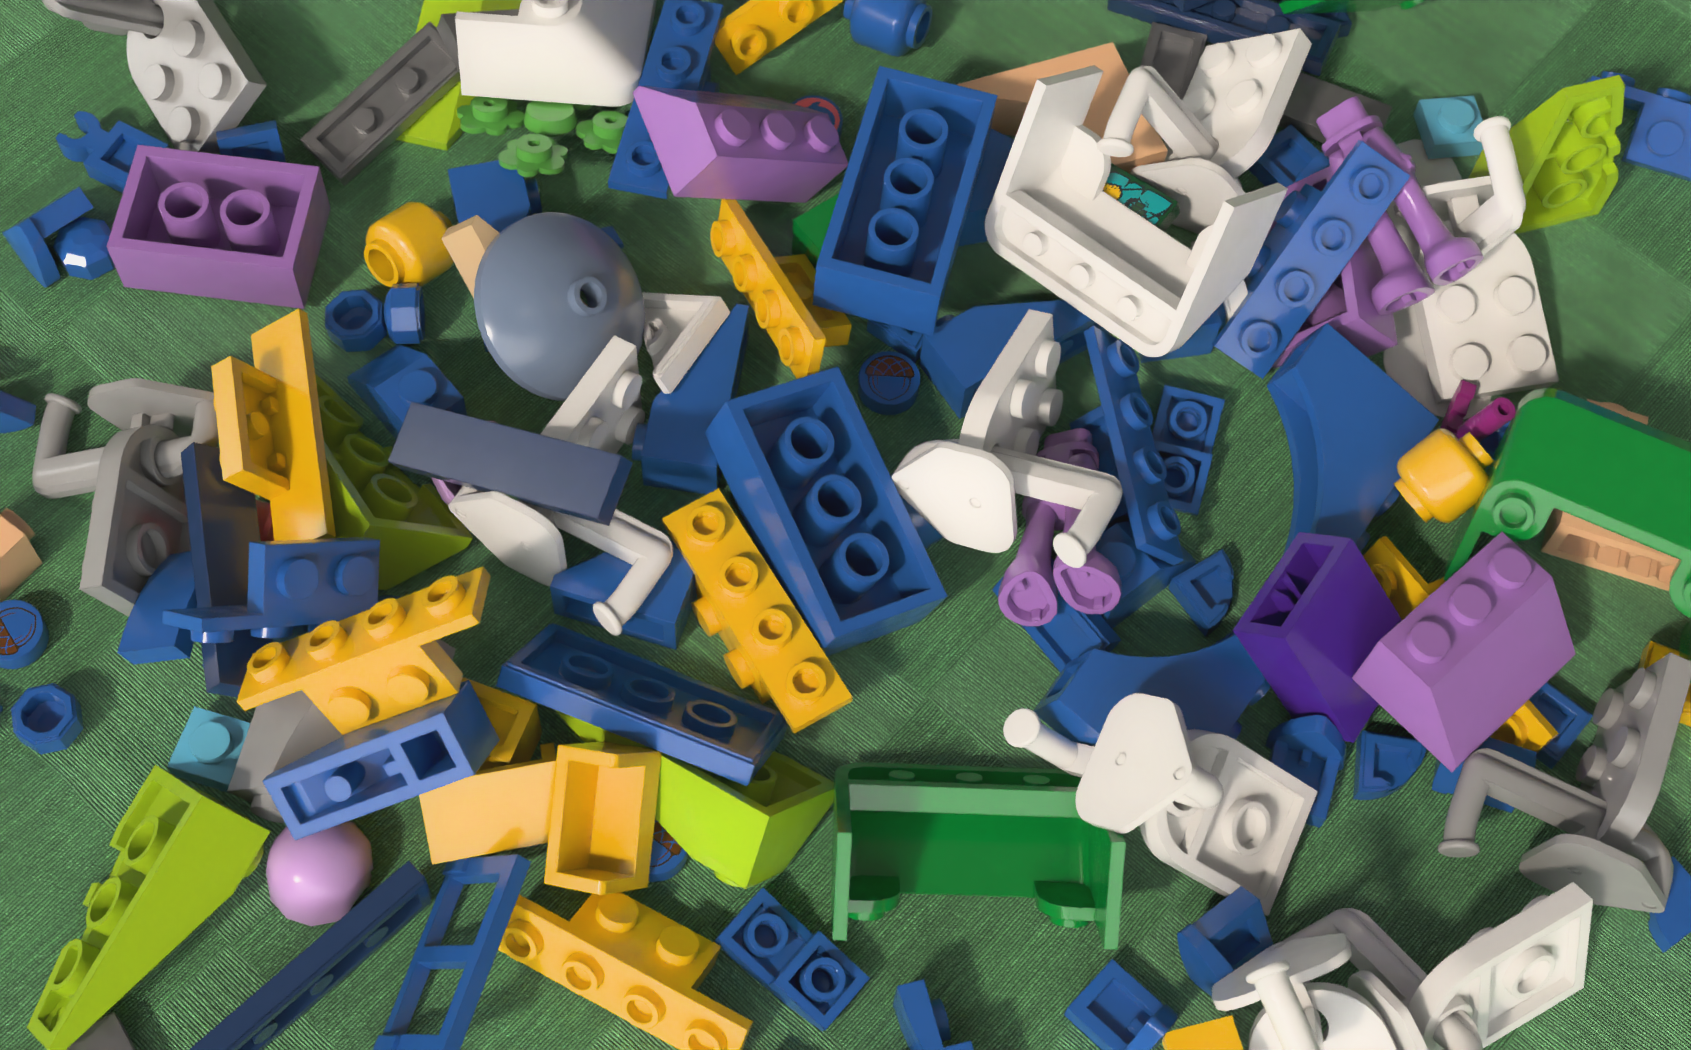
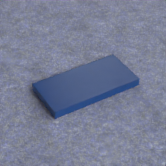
(645, 702)

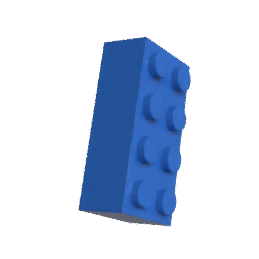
(904, 200)
(824, 510)

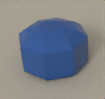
(83, 248)
(405, 313)
(355, 320)
(47, 718)

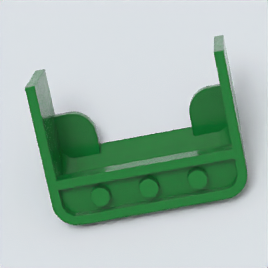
(1594, 468)
(970, 836)

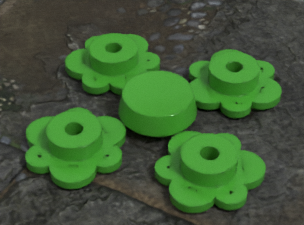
(538, 151)

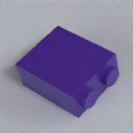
(1316, 629)

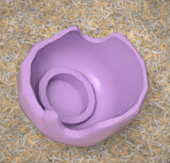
(319, 874)

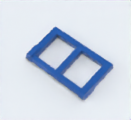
(475, 959)

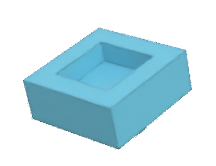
(1448, 126)
(209, 749)

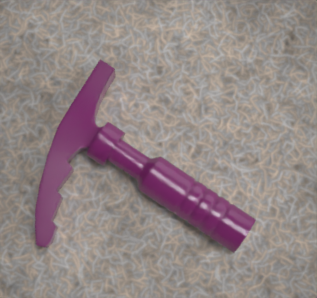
(1482, 423)

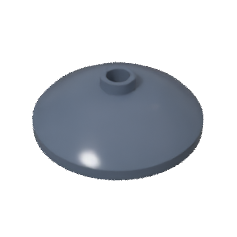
(533, 305)

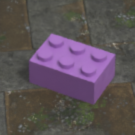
(219, 226)

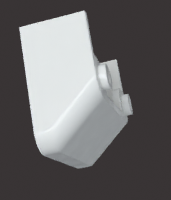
(557, 51)
(1096, 251)

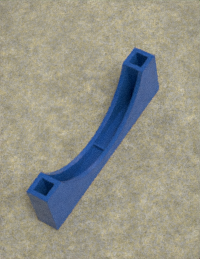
(1344, 439)

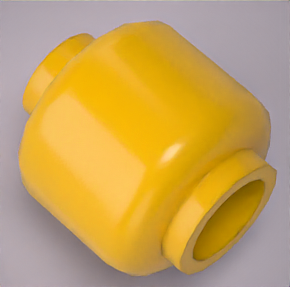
(408, 245)
(1443, 475)

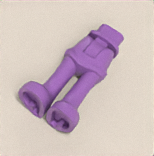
(1445, 256)
(1029, 585)

